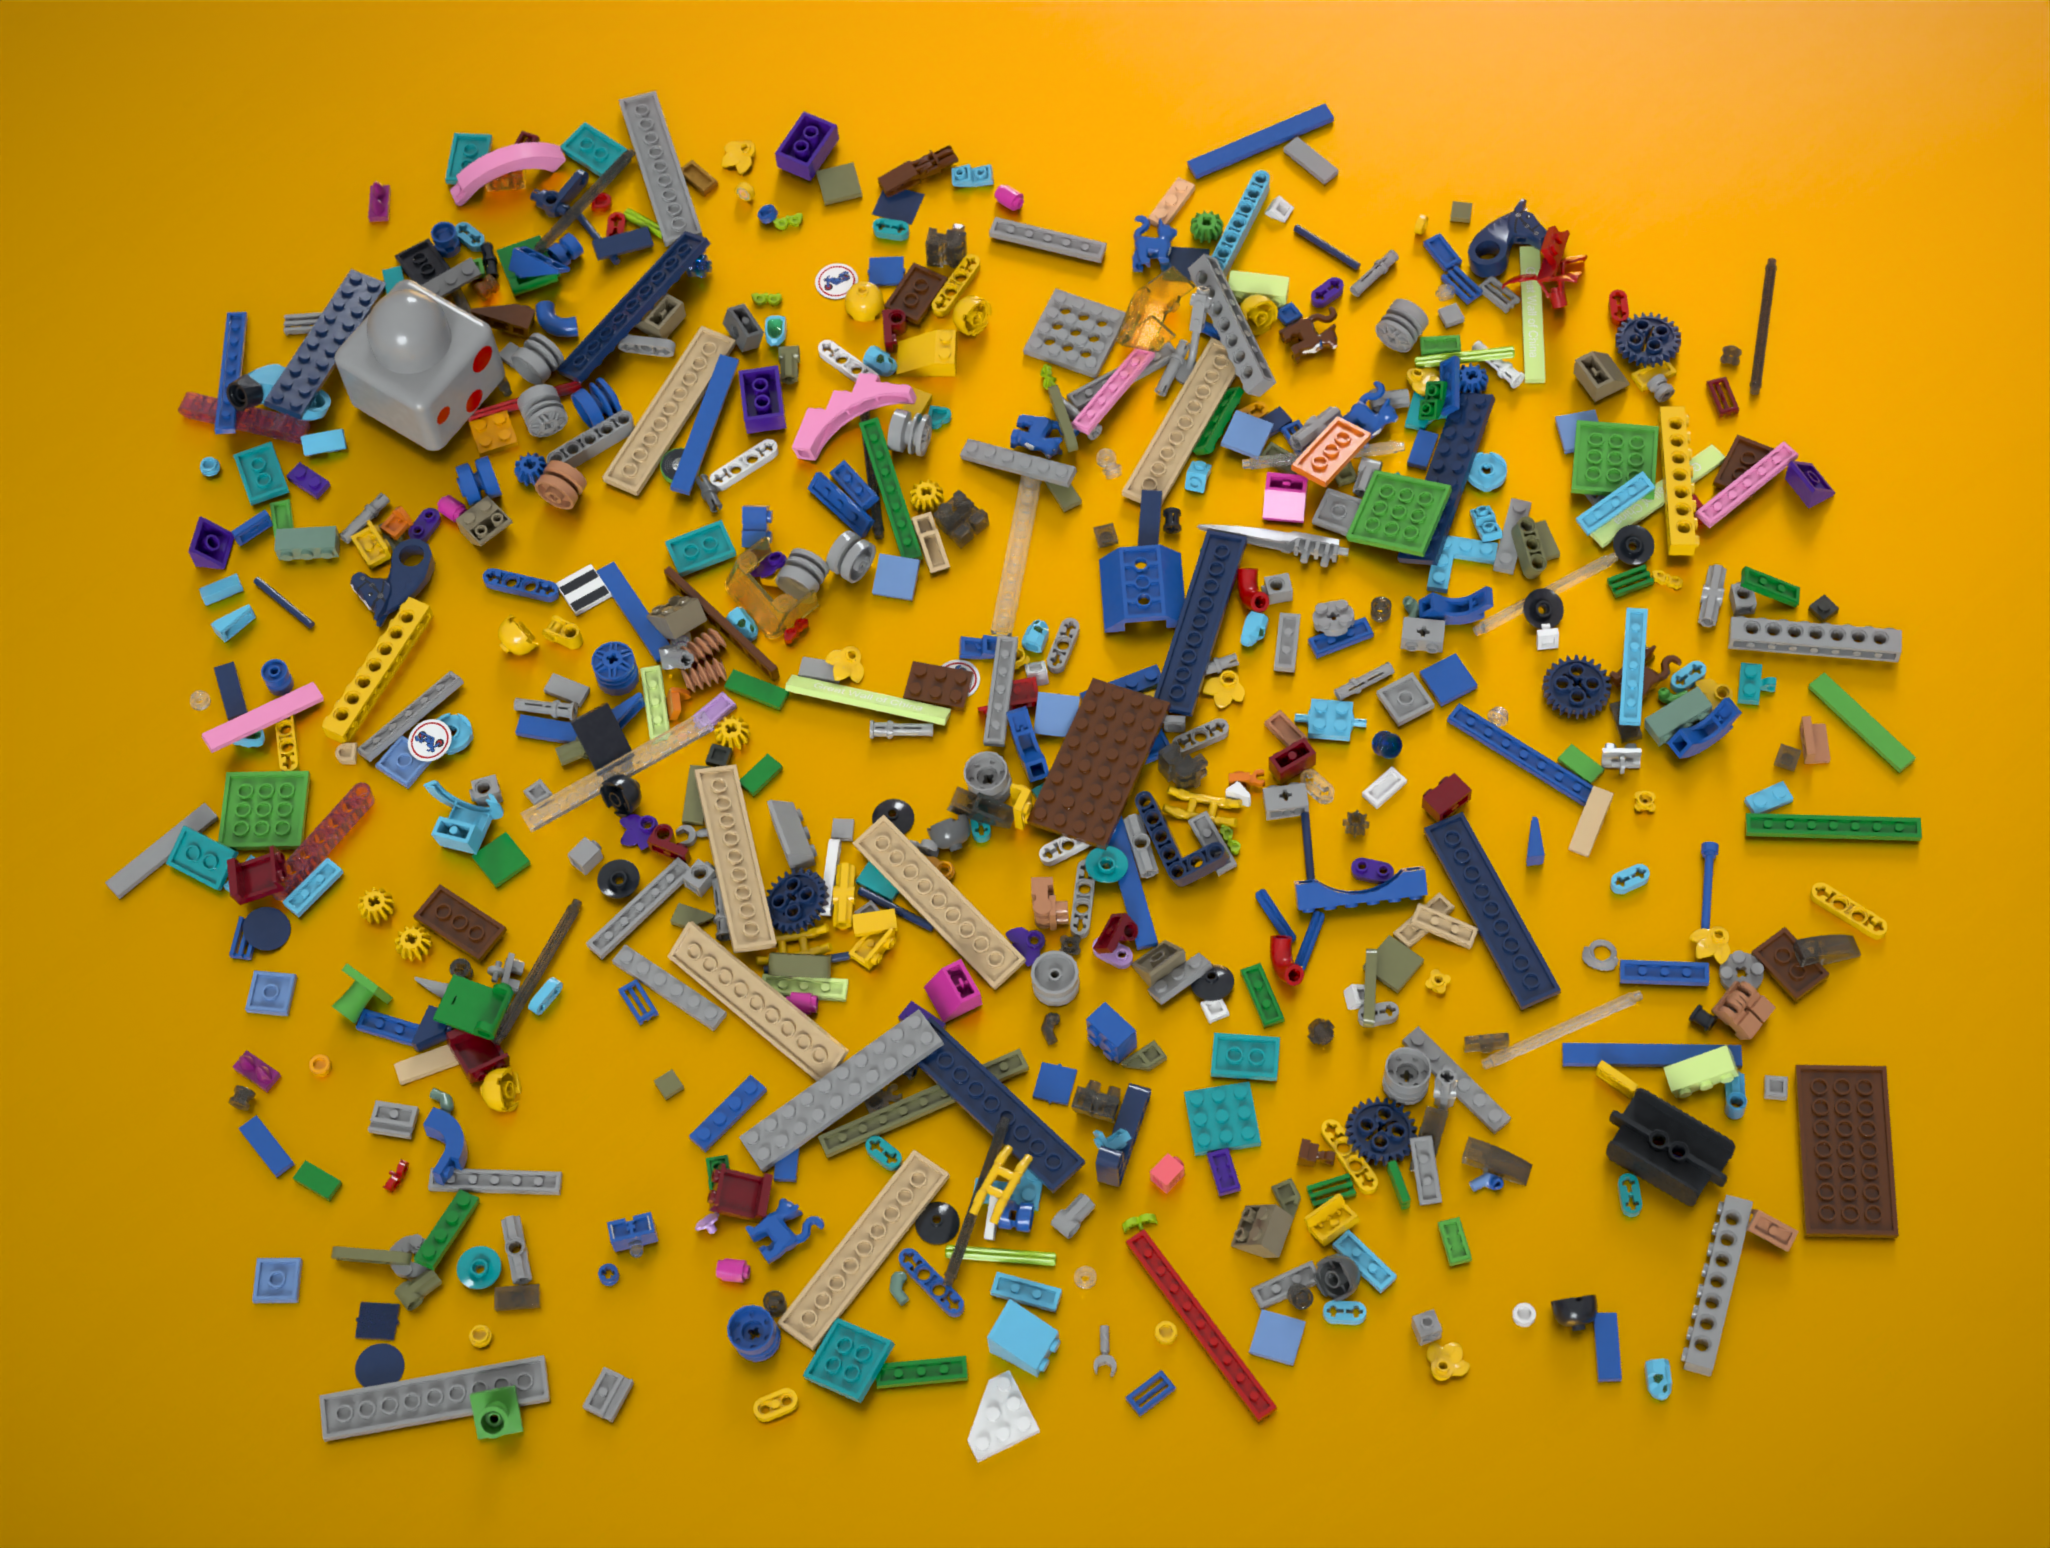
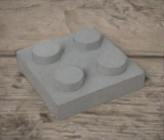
(1336, 511)
(1405, 699)

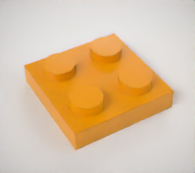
(493, 433)

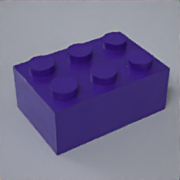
(807, 146)
(762, 399)

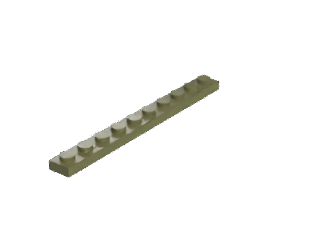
(910, 1108)

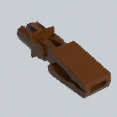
(913, 172)

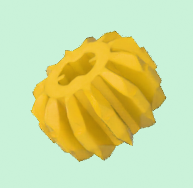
(926, 496)
(732, 732)
(376, 905)
(416, 935)

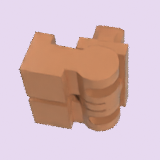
(1046, 909)
(1743, 1009)

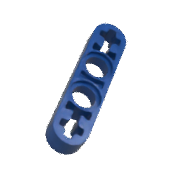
(522, 582)
(929, 1284)

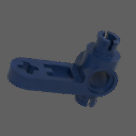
(558, 203)

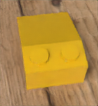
(928, 355)

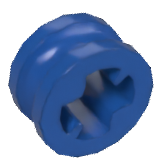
(611, 1281)

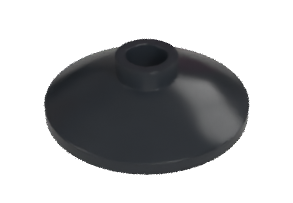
(1639, 538)
(1550, 603)
(904, 814)
(616, 871)
(1215, 988)
(939, 1232)

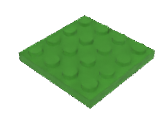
(1612, 455)
(1399, 513)
(264, 810)

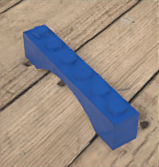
(1405, 883)

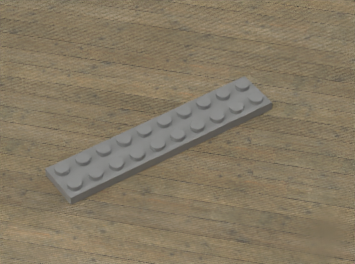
(659, 166)
(841, 1090)
(428, 1398)

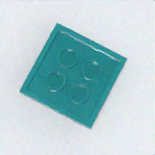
(1222, 1118)
(848, 1360)

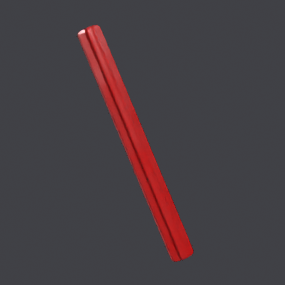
(511, 405)

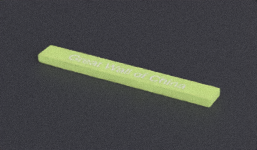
(1532, 317)
(1702, 465)
(868, 699)

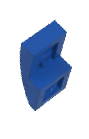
(977, 647)

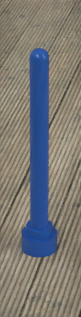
(1709, 851)

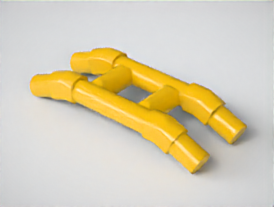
(1214, 802)
(803, 943)
(1003, 1196)

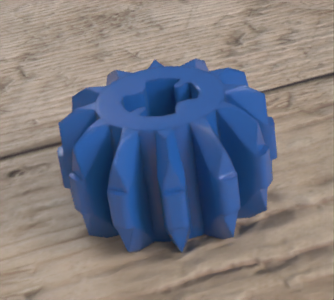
(1473, 379)
(530, 468)

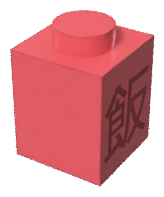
(1167, 1172)

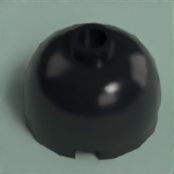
(622, 794)
(1575, 1311)

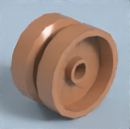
(560, 484)

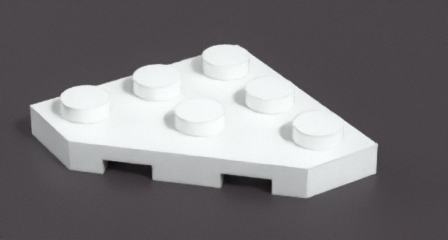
(1001, 1418)

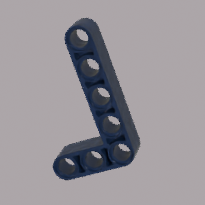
(1169, 846)
(1113, 1163)

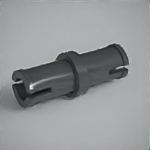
(709, 493)

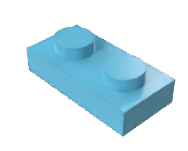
(1769, 799)

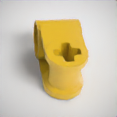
(561, 632)

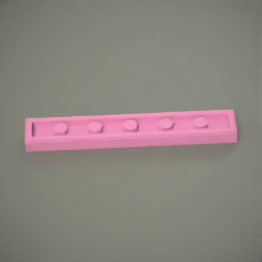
(1112, 390)
(1746, 484)
(262, 717)

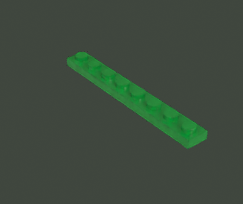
(890, 489)
(1833, 827)

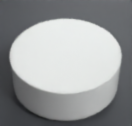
(1524, 1314)

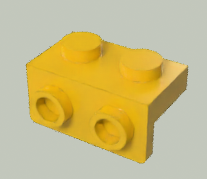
(371, 545)
(1022, 803)
(870, 948)
(1331, 1220)

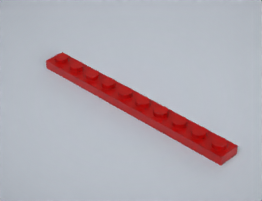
(1201, 1326)

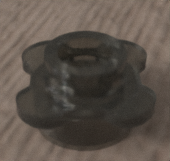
(1733, 351)
(1074, 949)

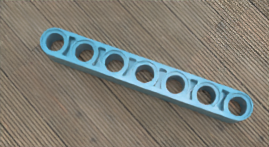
(1243, 218)

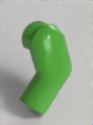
(1667, 697)

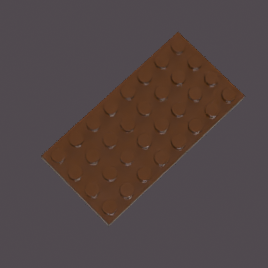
(1099, 763)
(1846, 1151)

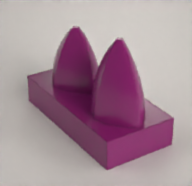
(379, 202)
(256, 1071)

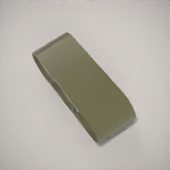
(1526, 556)
(799, 965)

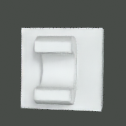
(1547, 637)

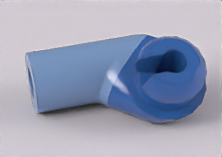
(1487, 1180)

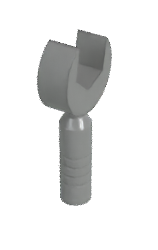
(689, 830)
(927, 847)
(1104, 1349)

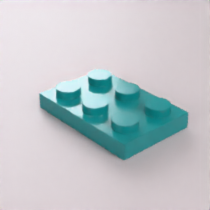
(592, 149)
(464, 151)
(261, 473)
(700, 548)
(201, 857)
(1245, 1056)

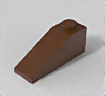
(508, 318)

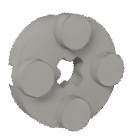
(1339, 609)
(1741, 961)
(411, 1245)

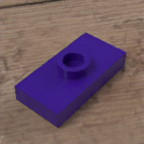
(1223, 1172)

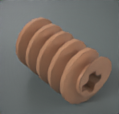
(705, 645)
(703, 675)

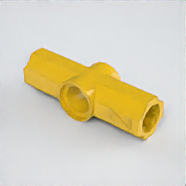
(844, 896)

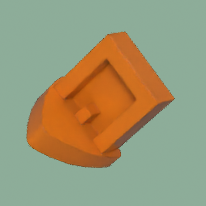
(396, 523)
(673, 699)

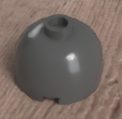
(950, 833)
(1337, 1276)

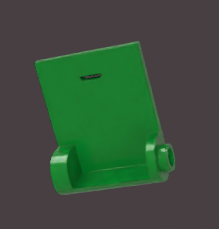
(523, 285)
(474, 1006)

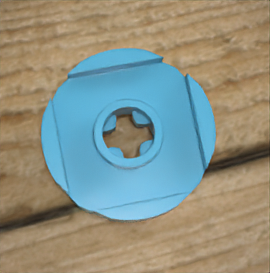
(1497, 474)
(464, 732)

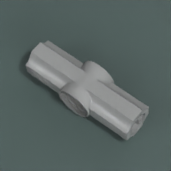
(1313, 428)
(1712, 595)
(1143, 856)
(1445, 1088)
(518, 1261)

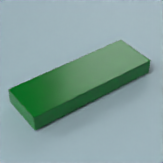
(1770, 586)
(756, 689)
(1262, 995)

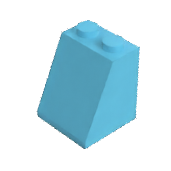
(1023, 1339)

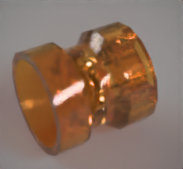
(486, 287)

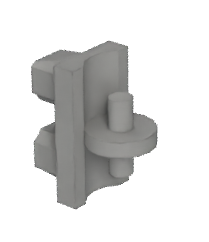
(1621, 757)
(511, 966)

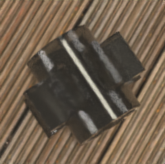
(1355, 823)
(1321, 1031)

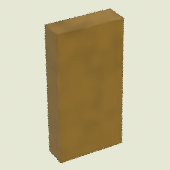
(698, 178)

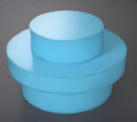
(209, 466)

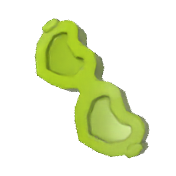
(793, 220)
(761, 299)
(1046, 373)
(1227, 835)
(1139, 1221)

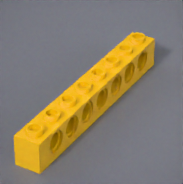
(1668, 420)
(378, 680)

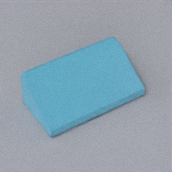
(221, 589)

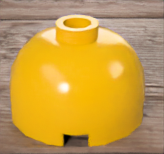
(864, 301)
(1259, 313)
(971, 315)
(515, 637)
(500, 1089)

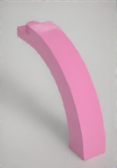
(503, 161)

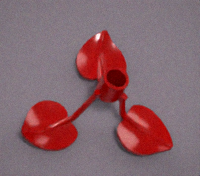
(1557, 294)

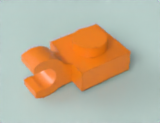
(1246, 779)

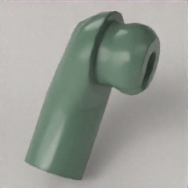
(1411, 606)
(444, 1099)
(895, 1288)

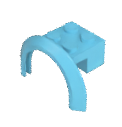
(466, 822)

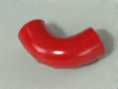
(1249, 591)
(1283, 961)

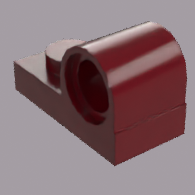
(893, 329)
(667, 846)
(1117, 929)

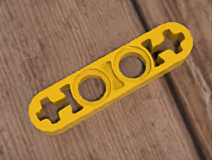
(953, 284)
(288, 738)
(1850, 908)
(1346, 1158)

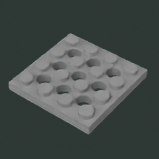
(1072, 359)

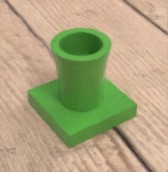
(358, 995)
(497, 1402)

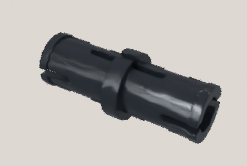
(489, 260)

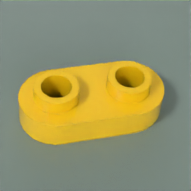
(775, 1403)

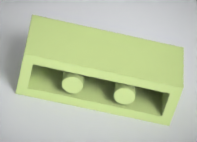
(1247, 284)
(1701, 1072)

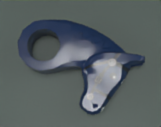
(1498, 238)
(387, 594)

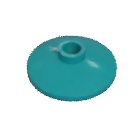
(1111, 858)
(478, 1258)

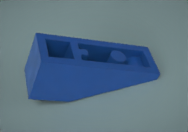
(528, 262)

